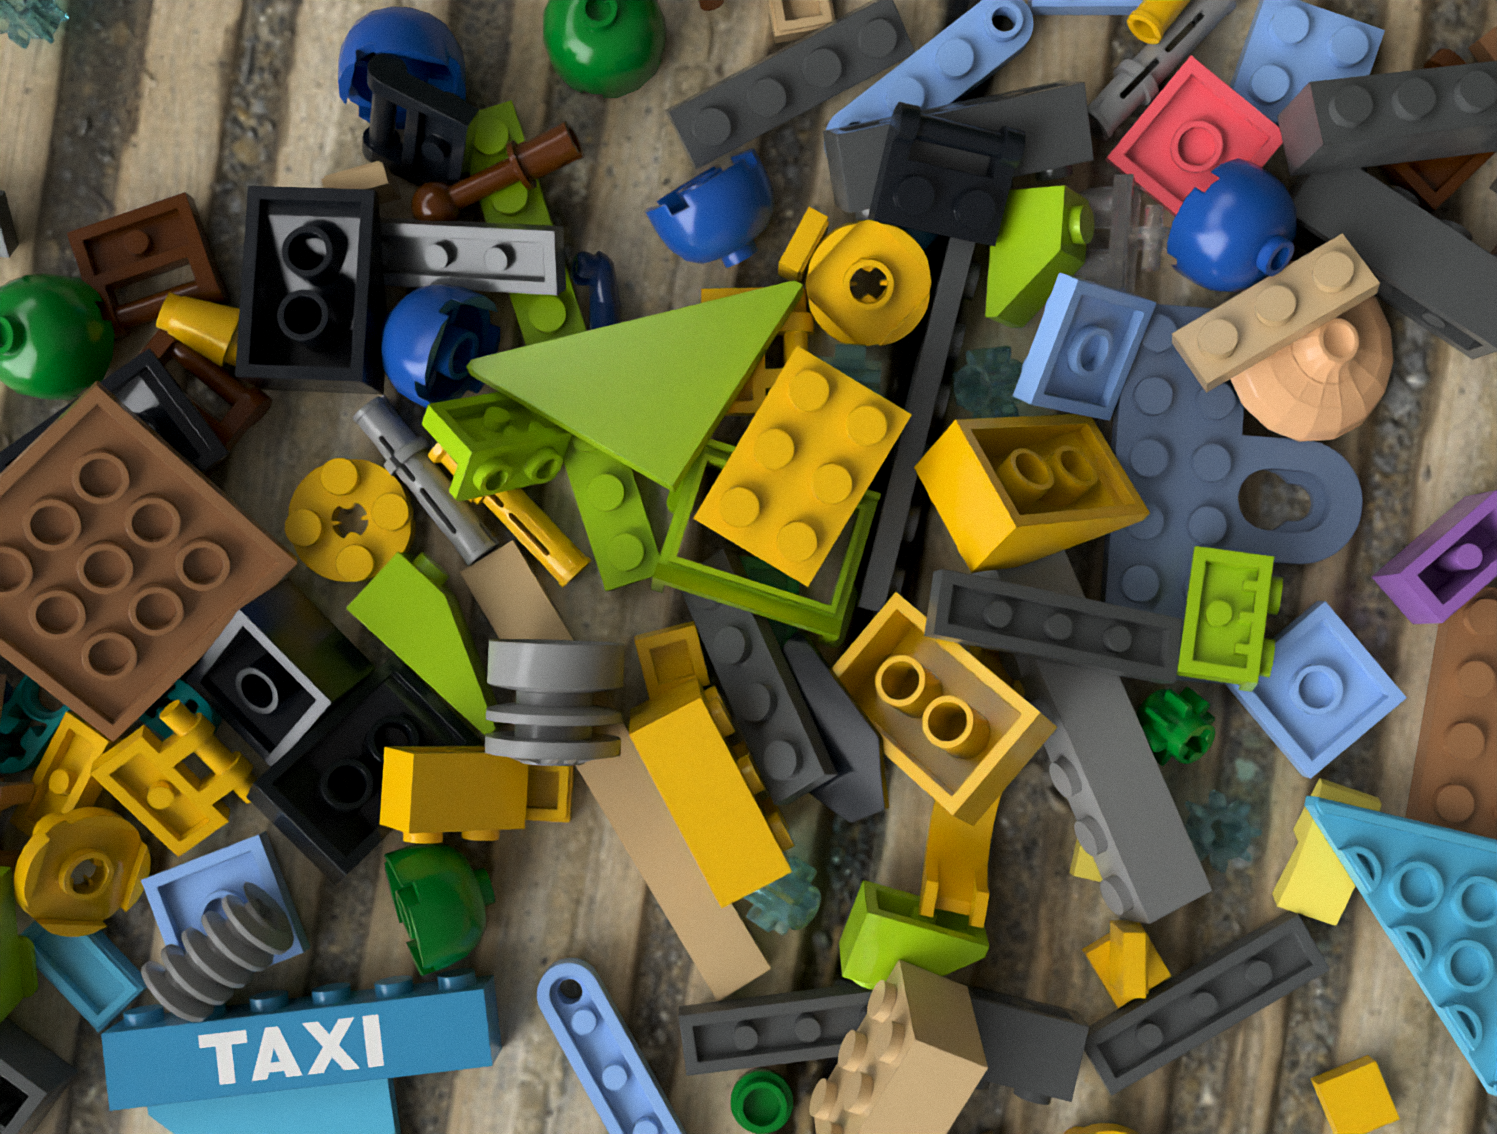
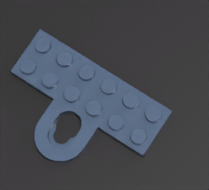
(1188, 468)

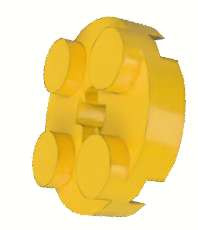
(868, 318)
(340, 485)
(57, 846)

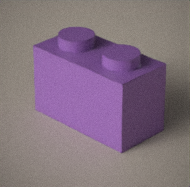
(1445, 562)

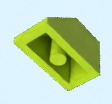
(1038, 238)
(889, 928)

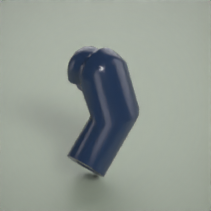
(604, 295)

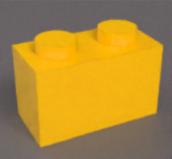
(451, 791)

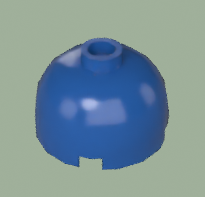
(413, 36)
(717, 212)
(1234, 229)
(433, 339)

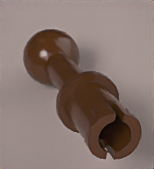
(525, 163)

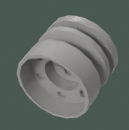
(554, 700)

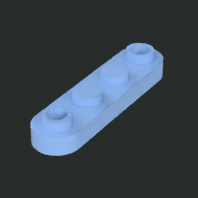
(946, 65)
(604, 1052)

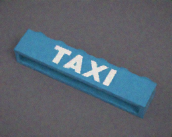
(303, 1040)

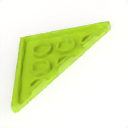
(648, 384)

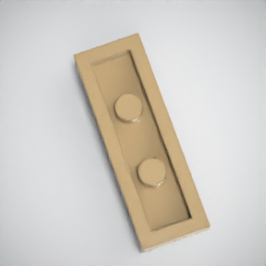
(1275, 312)

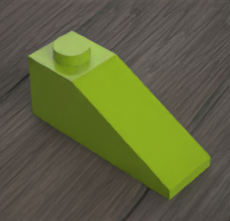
(428, 631)

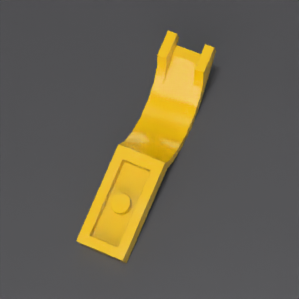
(956, 851)

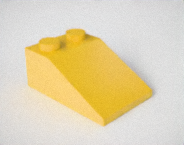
(1026, 487)

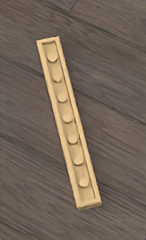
(626, 792)

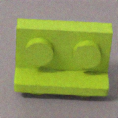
(495, 444)
(1227, 617)

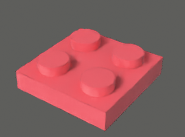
(1190, 133)

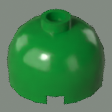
(604, 43)
(52, 336)
(438, 902)

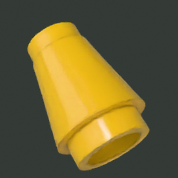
(202, 326)

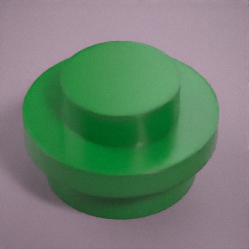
(761, 1101)

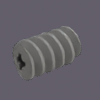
(221, 960)

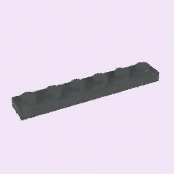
(925, 401)

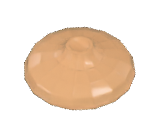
(1324, 378)

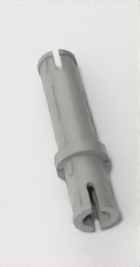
(1110, 110)
(408, 459)

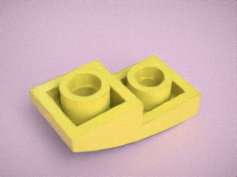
(1314, 877)

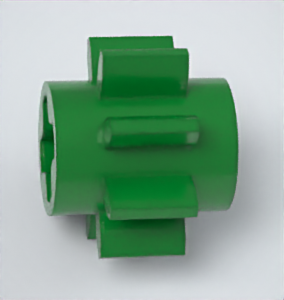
(1177, 725)

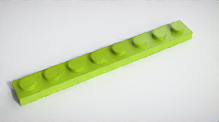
(601, 484)

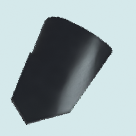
(845, 731)

